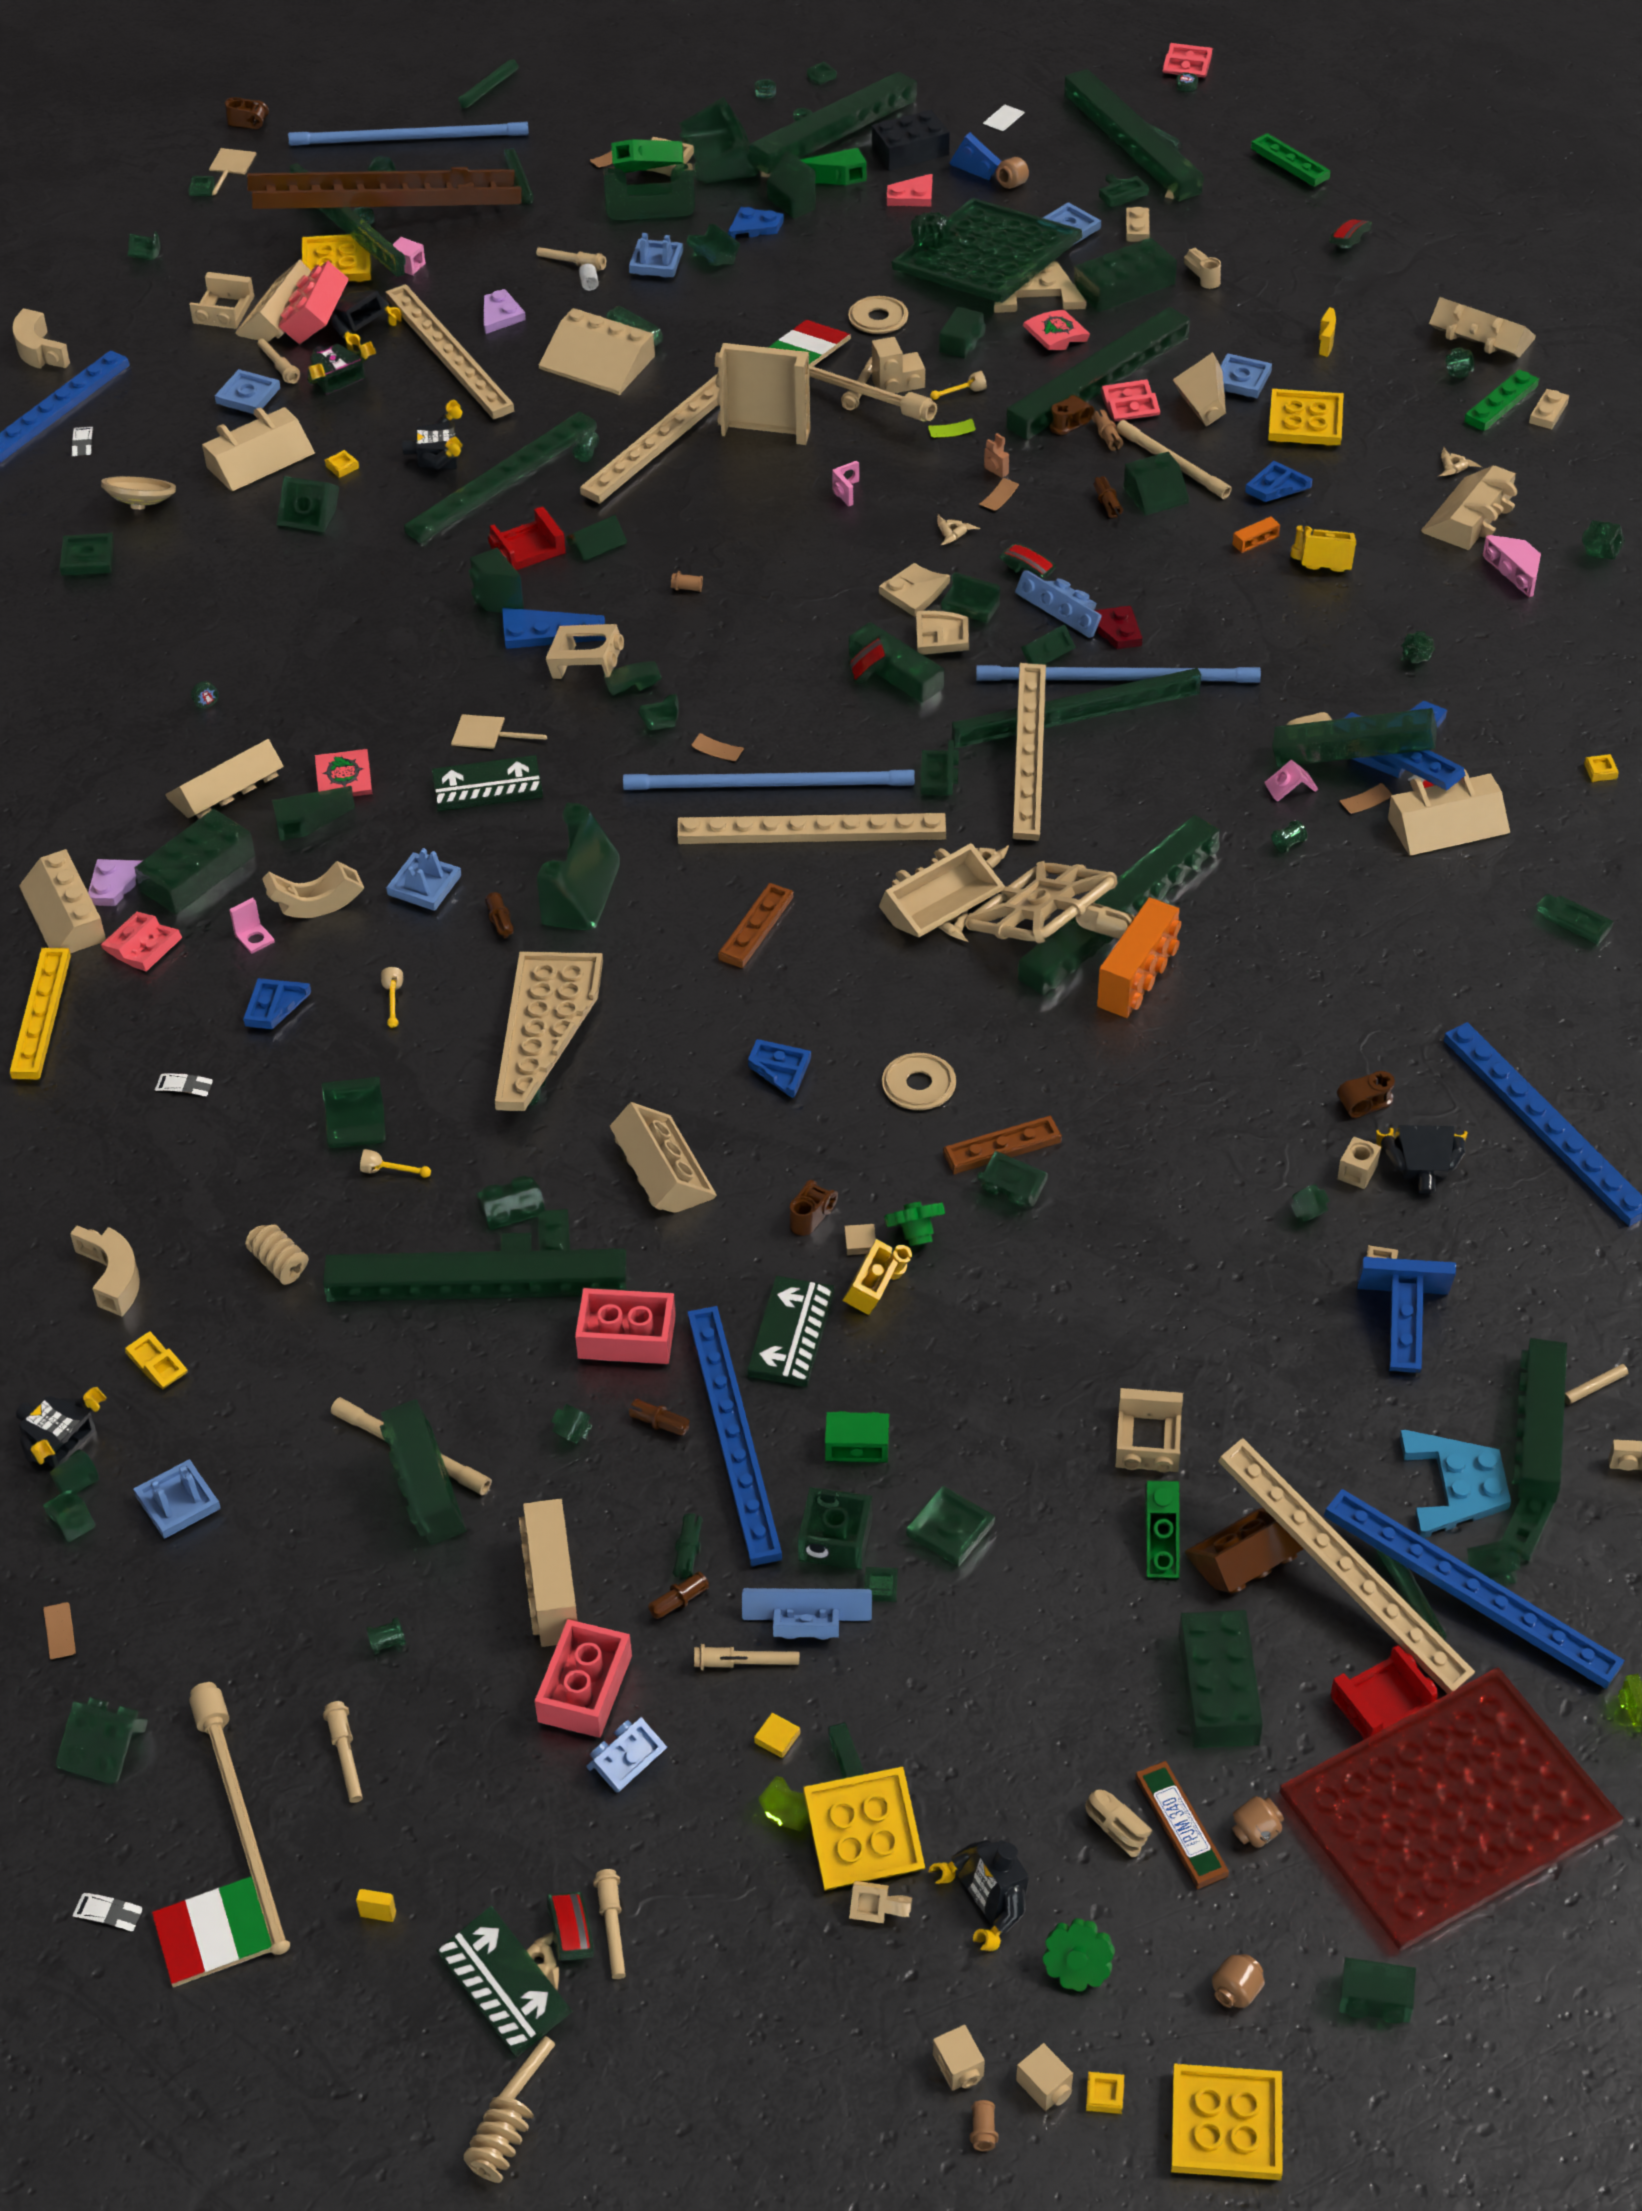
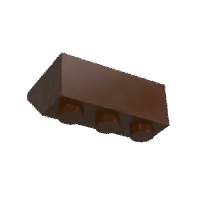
(1243, 1551)

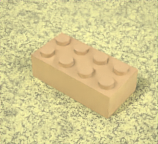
(547, 1569)

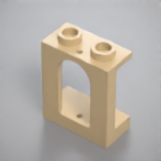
(225, 287)
(563, 653)
(1149, 1405)

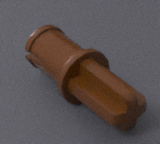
(1107, 497)
(499, 914)
(659, 1417)
(679, 1595)

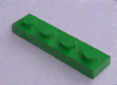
(1290, 159)
(1501, 400)

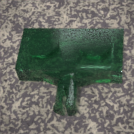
(1122, 190)

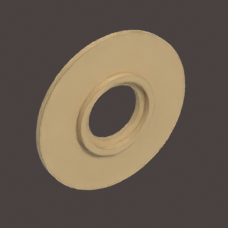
(896, 319)
(936, 1094)

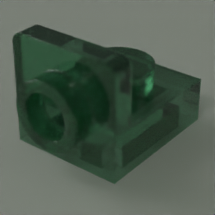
(70, 1514)
(1494, 1560)

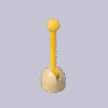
(975, 382)
(392, 985)
(372, 1162)

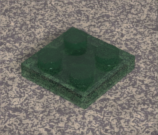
(87, 554)
(950, 1526)

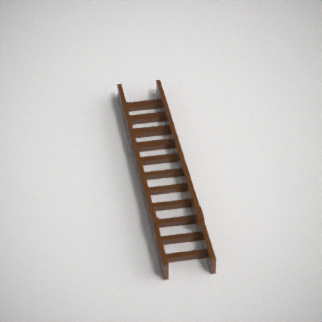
(383, 188)

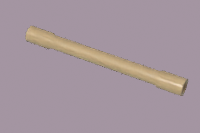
(1210, 482)
(357, 1417)

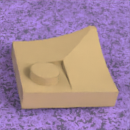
(914, 588)
(941, 632)

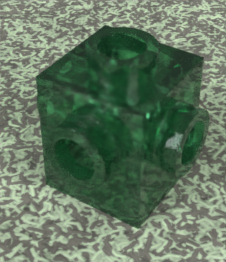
(1603, 539)

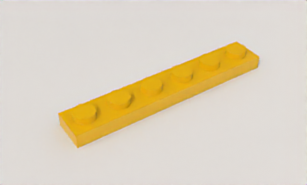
(40, 1013)

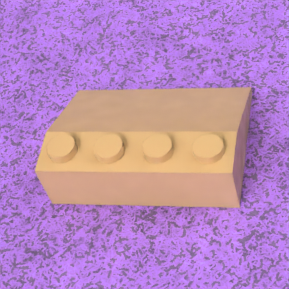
(598, 351)

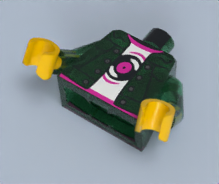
(338, 366)

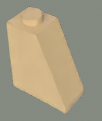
(1203, 389)

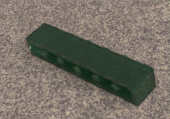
(1355, 737)
(1541, 1420)

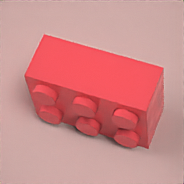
(313, 302)
(625, 1326)
(583, 1678)

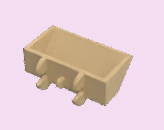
(1481, 328)
(256, 448)
(1473, 507)
(1443, 818)
(939, 891)

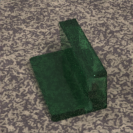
(598, 538)

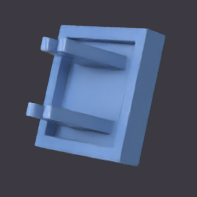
(656, 257)
(424, 880)
(176, 1498)

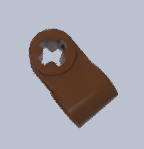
(243, 114)
(1070, 415)
(1364, 1096)
(811, 1207)

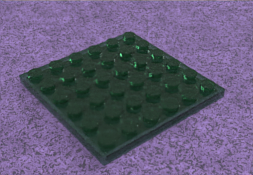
(989, 250)

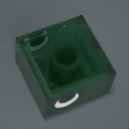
(835, 1528)

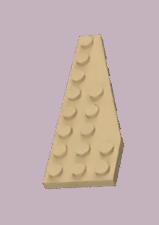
(546, 1010)

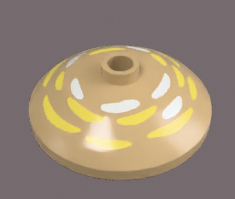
(138, 490)

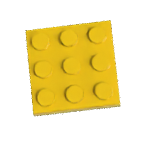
(341, 252)
(1306, 417)
(863, 1828)
(1227, 2122)

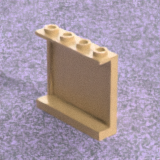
(763, 390)

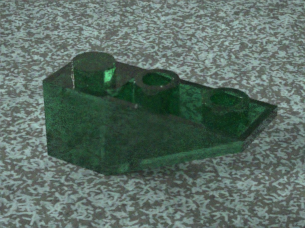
(306, 813)

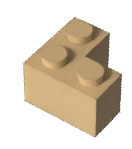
(895, 370)

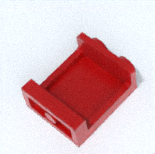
(529, 542)
(1383, 1693)

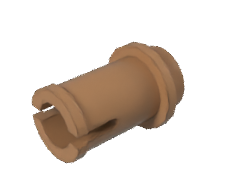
(686, 582)
(983, 2132)

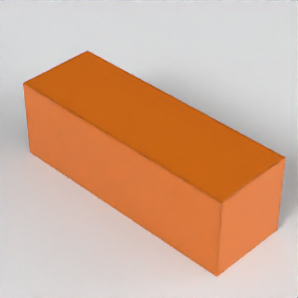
(1256, 534)

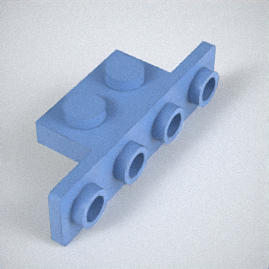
(1060, 601)
(806, 1610)

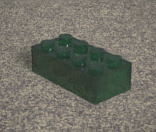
(1125, 274)
(194, 861)
(422, 1472)
(1220, 1679)

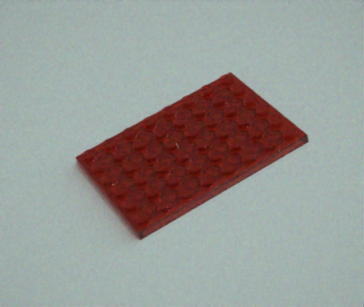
(1450, 1807)

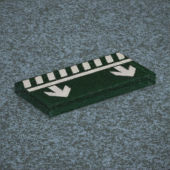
(487, 783)
(791, 1331)
(504, 1981)

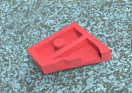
(911, 192)

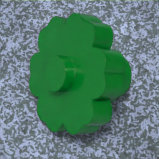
(916, 1221)
(1078, 1954)

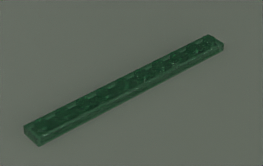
(364, 234)
(498, 477)
(1081, 706)

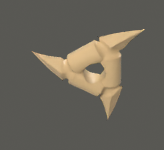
(1455, 463)
(957, 526)
(993, 857)
(956, 929)
(542, 1949)

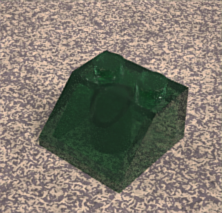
(1155, 483)
(307, 504)
(495, 582)

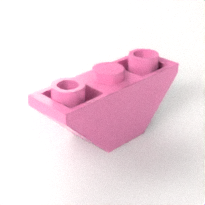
(1514, 560)

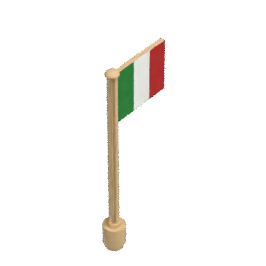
(822, 341)
(234, 1919)

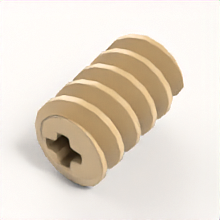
(277, 1252)
(494, 2137)

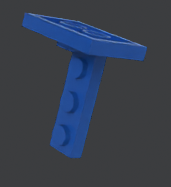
(1407, 1284)

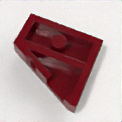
(1119, 627)

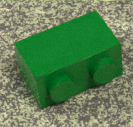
(857, 1437)

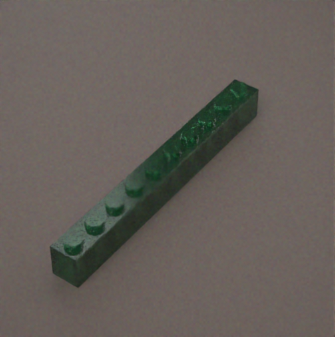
(834, 121)
(1133, 135)
(1100, 369)
(1149, 877)
(473, 1274)

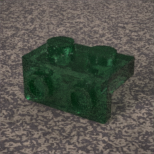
(715, 246)
(972, 598)
(938, 770)
(1012, 1178)
(511, 1202)

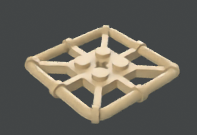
(1040, 900)

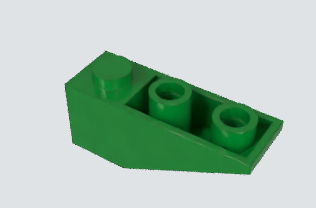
(646, 154)
(839, 167)
(1162, 1529)

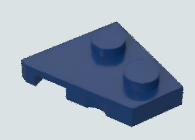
(975, 158)
(755, 222)
(1277, 482)
(273, 1002)
(780, 1064)

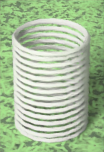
(588, 274)

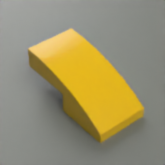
(1327, 332)
(155, 1361)

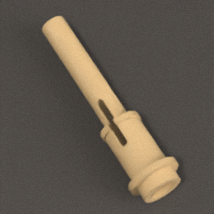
(580, 258)
(289, 373)
(850, 399)
(711, 1657)
(336, 1716)
(607, 1886)

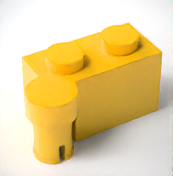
(1324, 549)
(875, 1273)

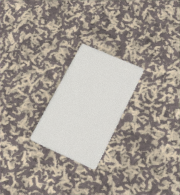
(1003, 117)

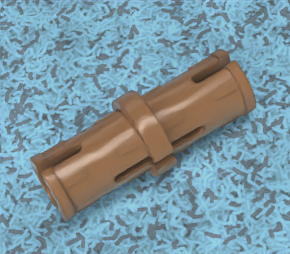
(1107, 430)

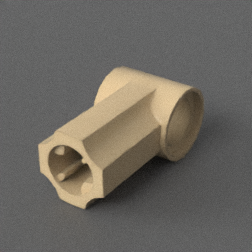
(1206, 268)

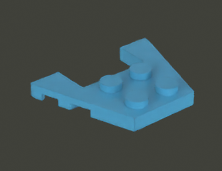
(1470, 1480)

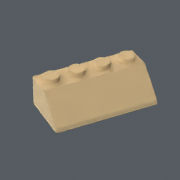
(266, 315)
(226, 779)
(62, 904)
(661, 1159)

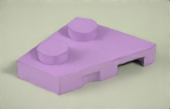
(501, 311)
(112, 881)

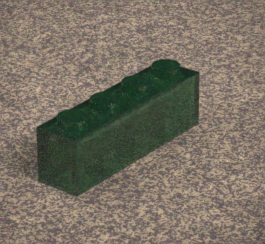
(907, 667)

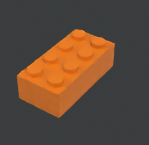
(1138, 957)

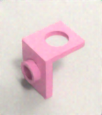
(843, 487)
(1287, 779)
(247, 923)

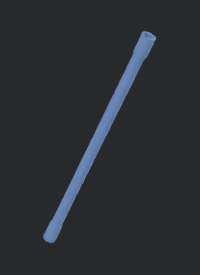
(308, 138)
(1238, 674)
(646, 781)

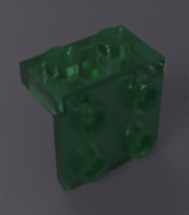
(354, 1112)
(98, 1739)

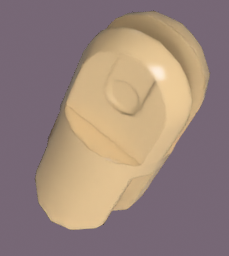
(1105, 920)
(1117, 1821)

